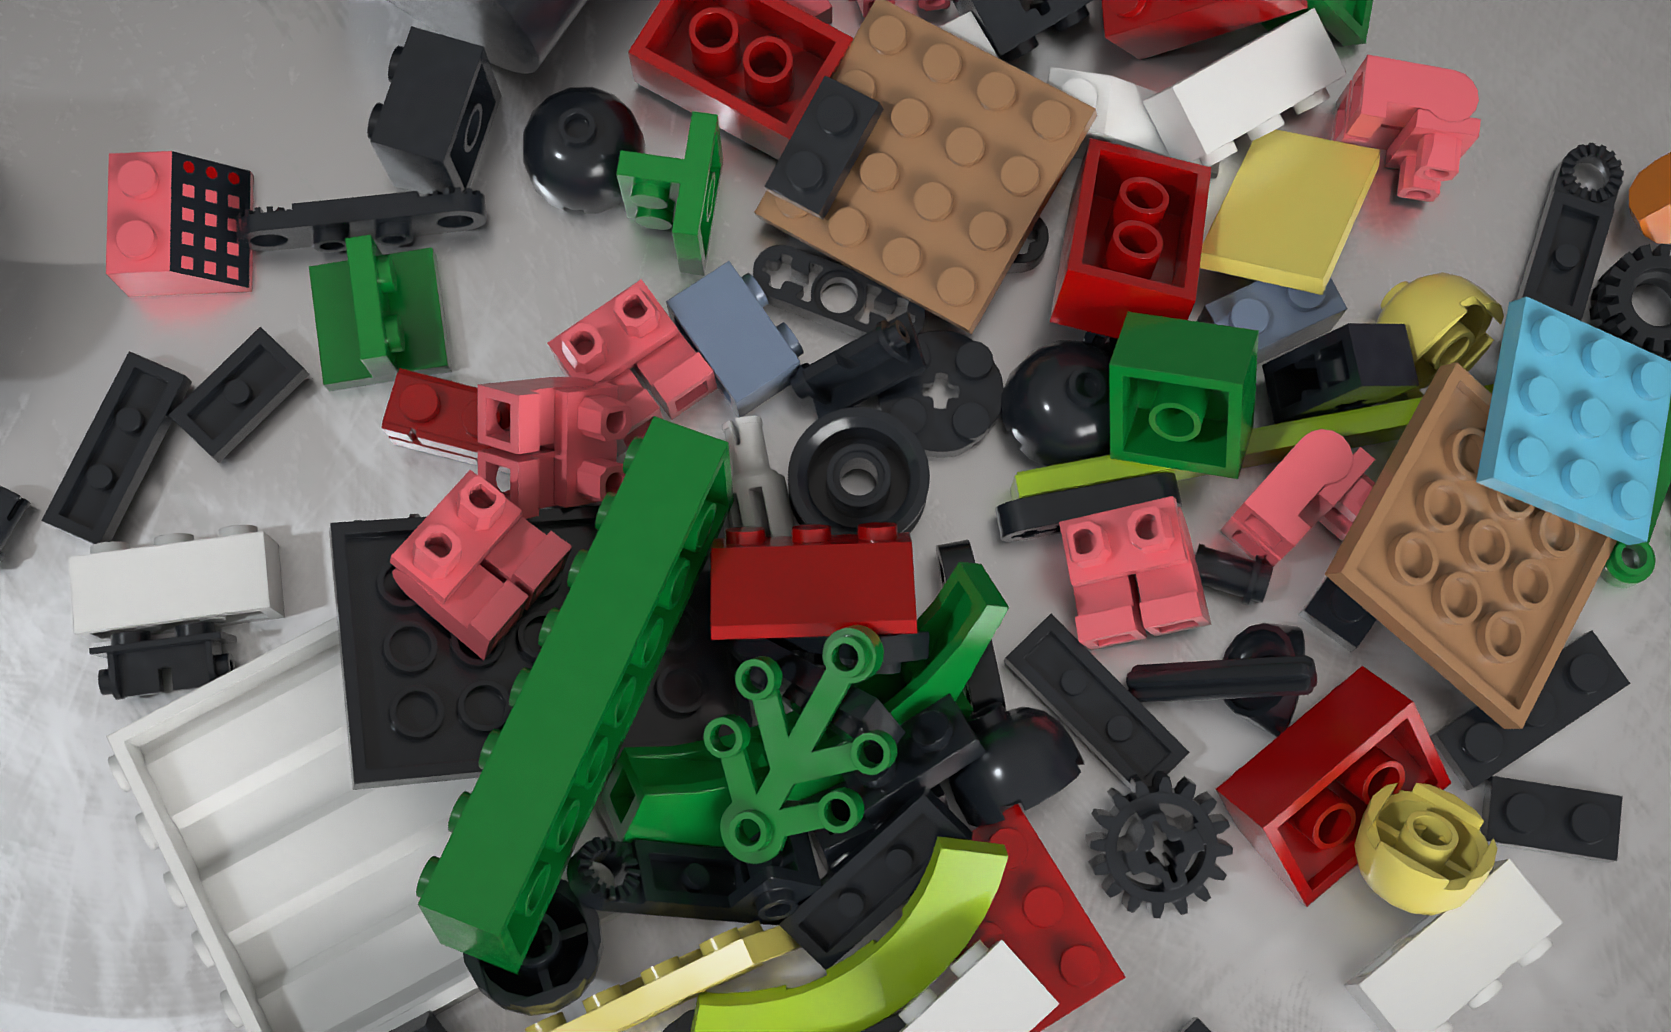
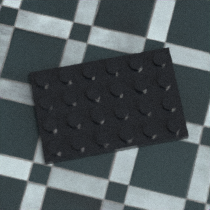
(428, 702)

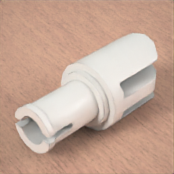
(757, 490)

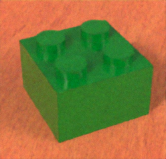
(1182, 394)

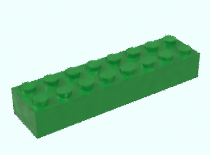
(578, 697)

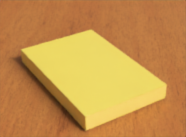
(1290, 210)

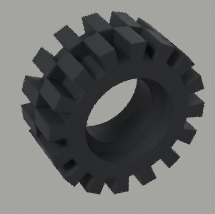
(1615, 298)

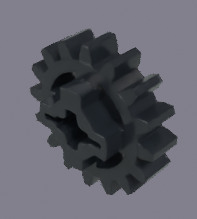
(1183, 835)

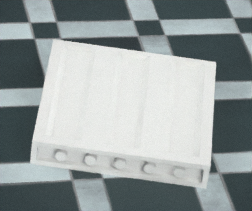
(286, 866)

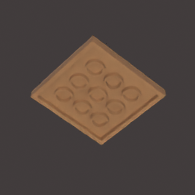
(947, 170)
(1462, 568)

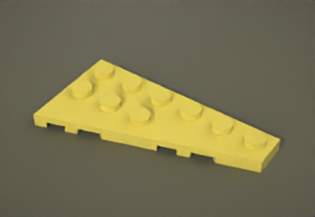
(675, 980)

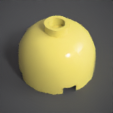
(1443, 322)
(1423, 849)

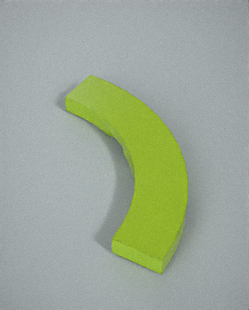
(882, 973)

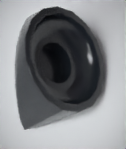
(1262, 641)

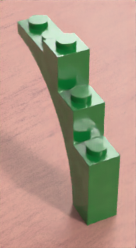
(682, 788)

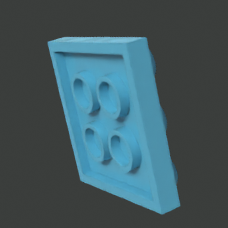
(1576, 422)

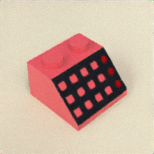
(176, 225)

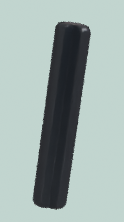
(1223, 679)

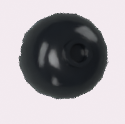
(576, 148)
(1060, 403)
(1024, 763)
(557, 964)

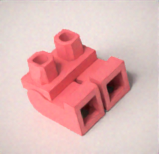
(1413, 114)
(638, 335)
(557, 440)
(1310, 485)
(1130, 540)
(477, 563)

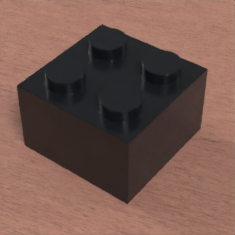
(434, 112)

